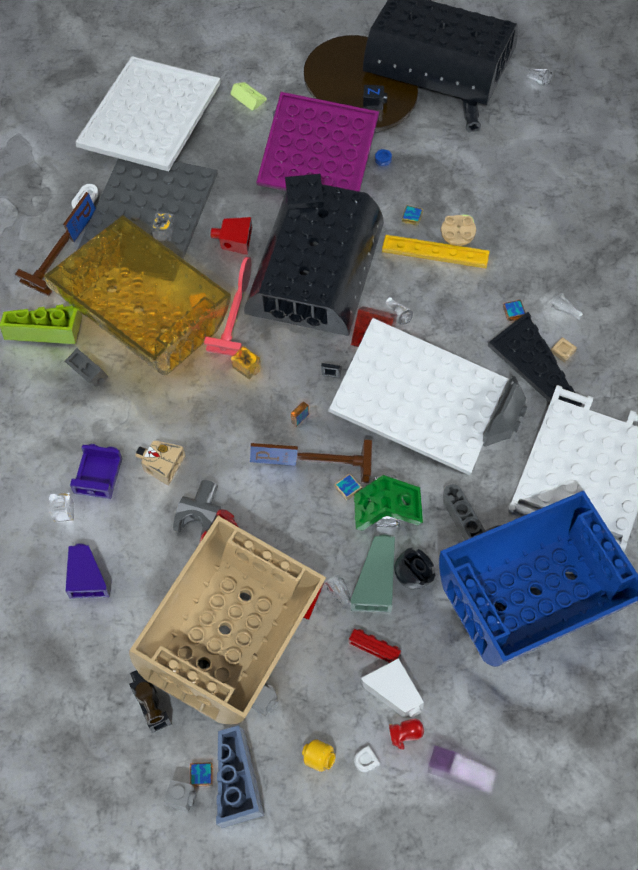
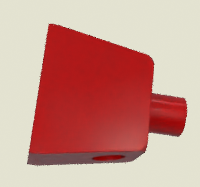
(234, 234)

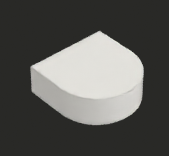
(365, 760)

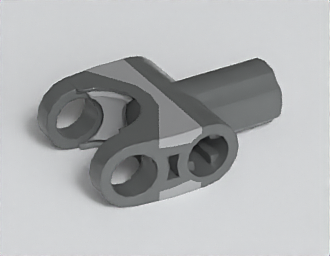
(197, 509)

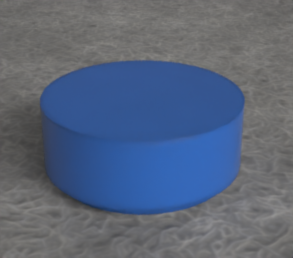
(383, 157)

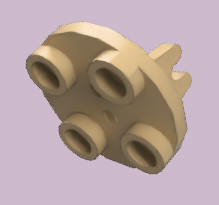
(466, 231)

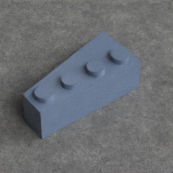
(237, 786)

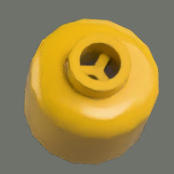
(318, 755)

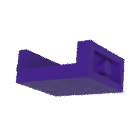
(97, 471)

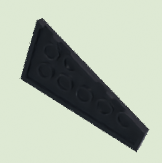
(531, 357)

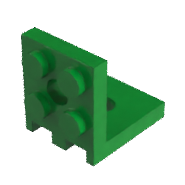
(384, 499)

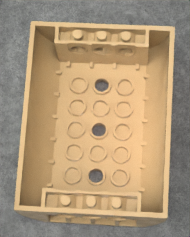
(209, 597)

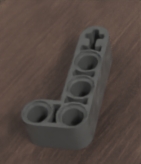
(466, 520)

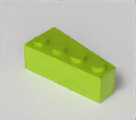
(42, 324)

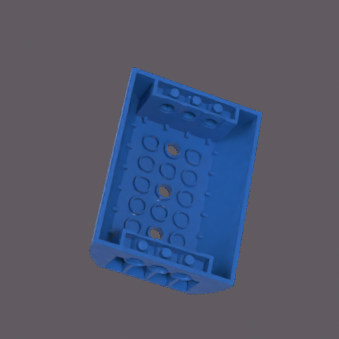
(537, 554)

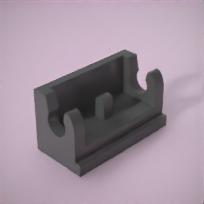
(85, 367)

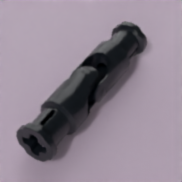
(471, 115)

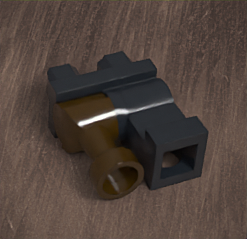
(146, 696)

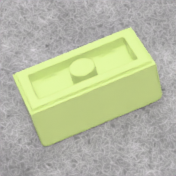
(247, 95)

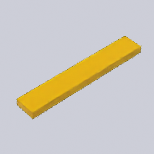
(435, 251)

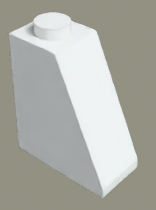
(394, 689)

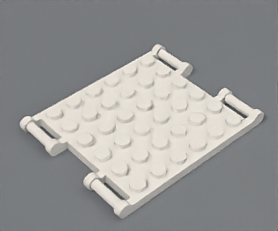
(583, 453)

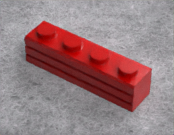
(373, 646)

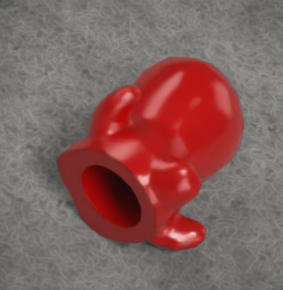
(407, 731)

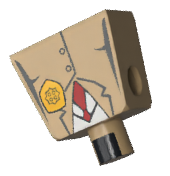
(161, 460)

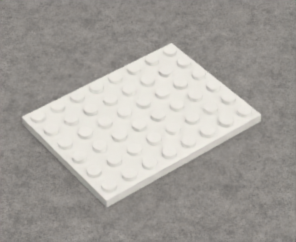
(148, 113)
(419, 396)

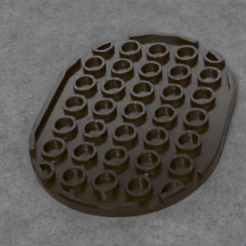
(337, 76)

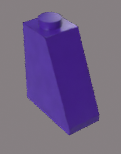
(83, 574)

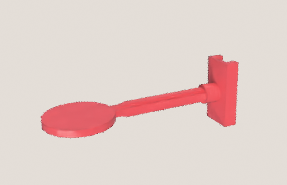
(224, 344)

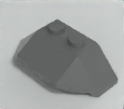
(506, 414)

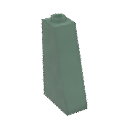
(375, 582)

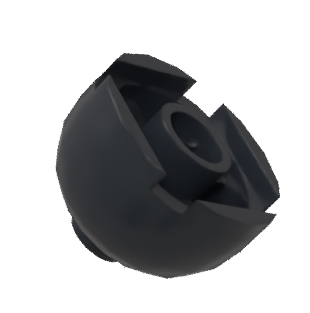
(414, 569)

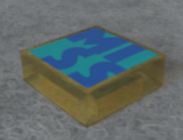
(412, 215)

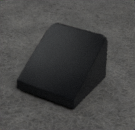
(331, 370)

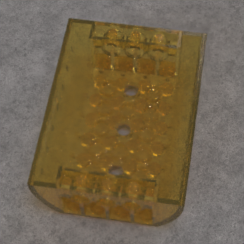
(146, 278)

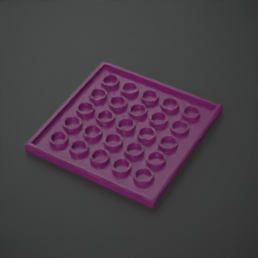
(317, 139)

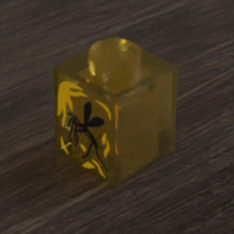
(246, 362)

